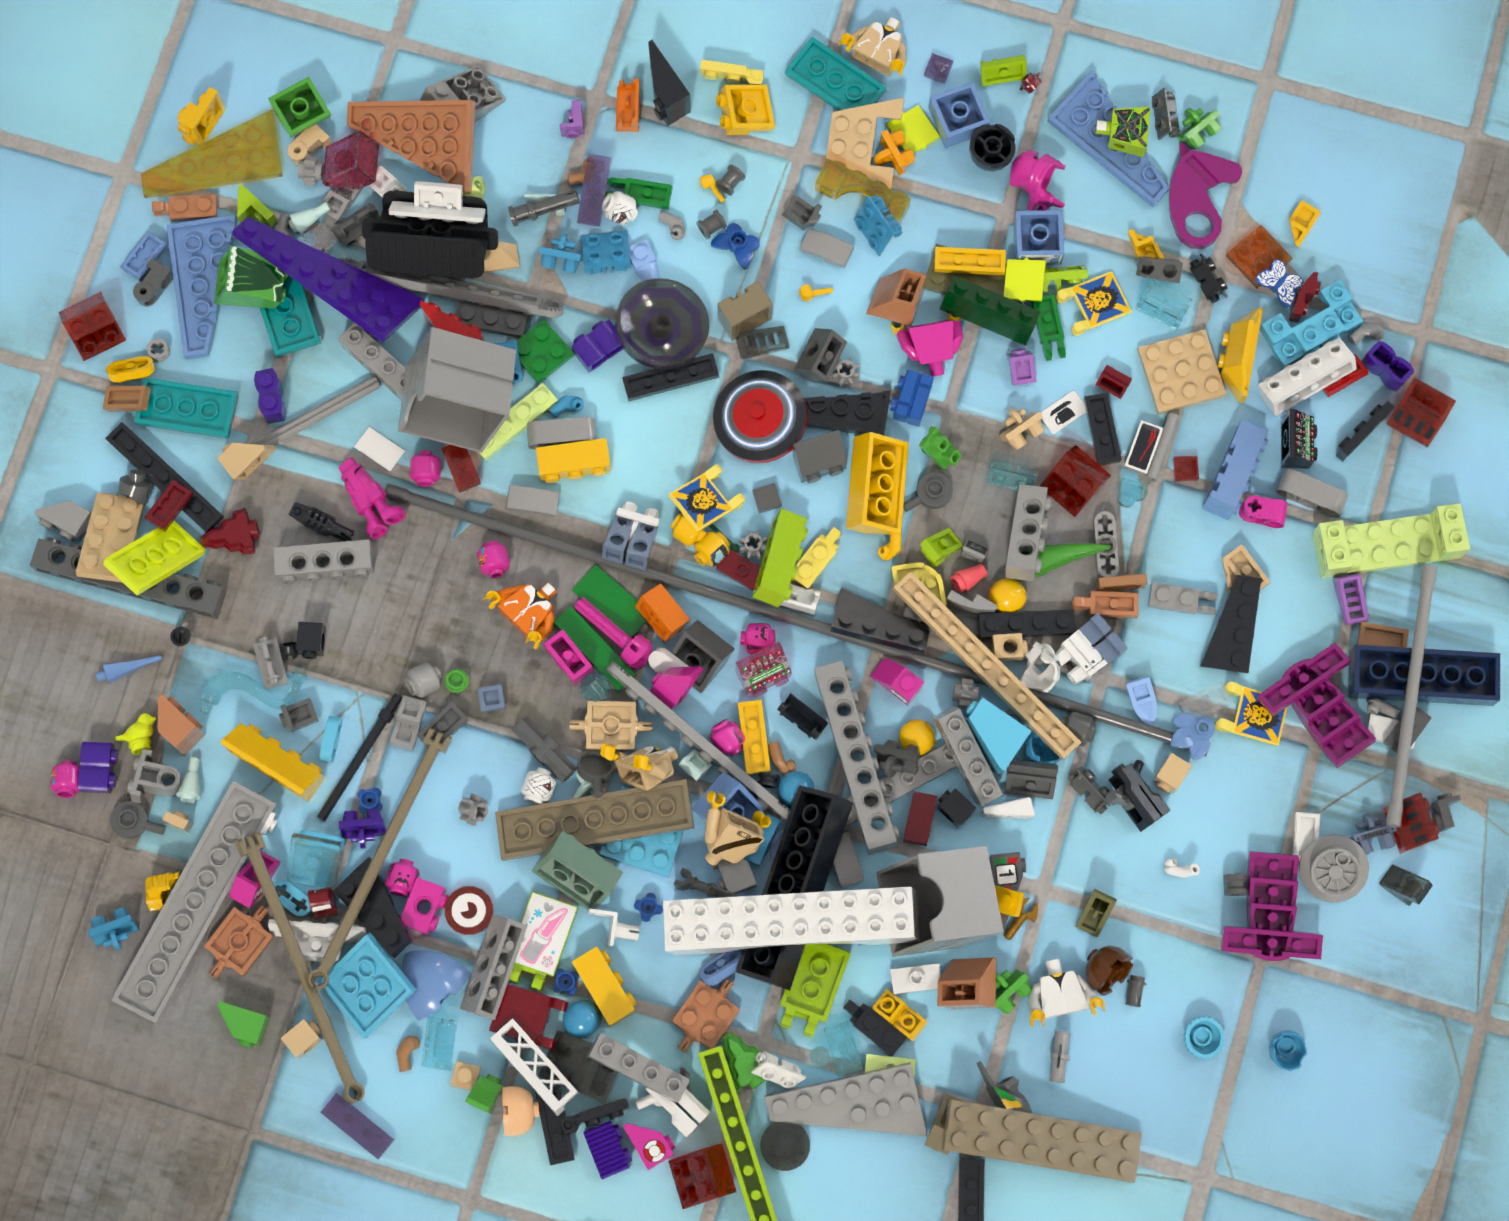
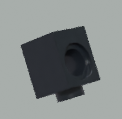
(310, 639)
(955, 807)

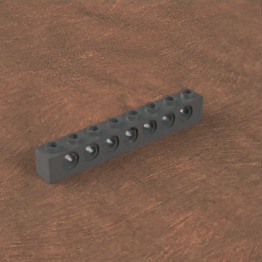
(208, 605)

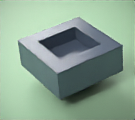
(491, 698)

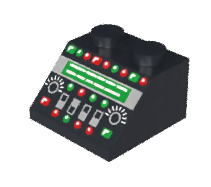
(1298, 440)

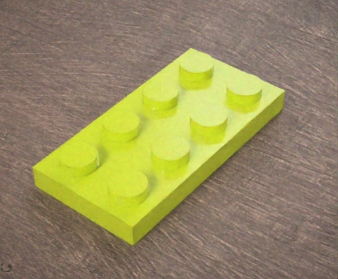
(154, 557)

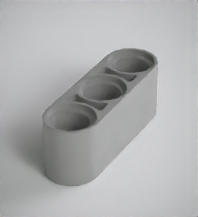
(560, 431)
(1312, 493)

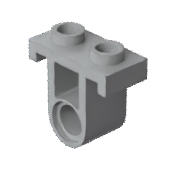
(150, 778)

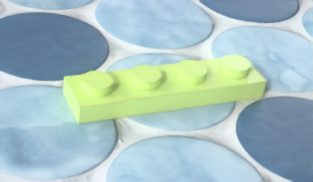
(525, 411)

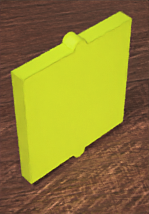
(915, 129)
(1024, 280)

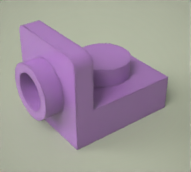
(575, 126)
(1021, 367)

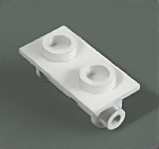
(784, 1074)

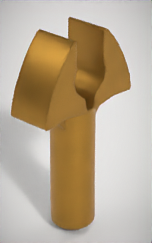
(1018, 921)

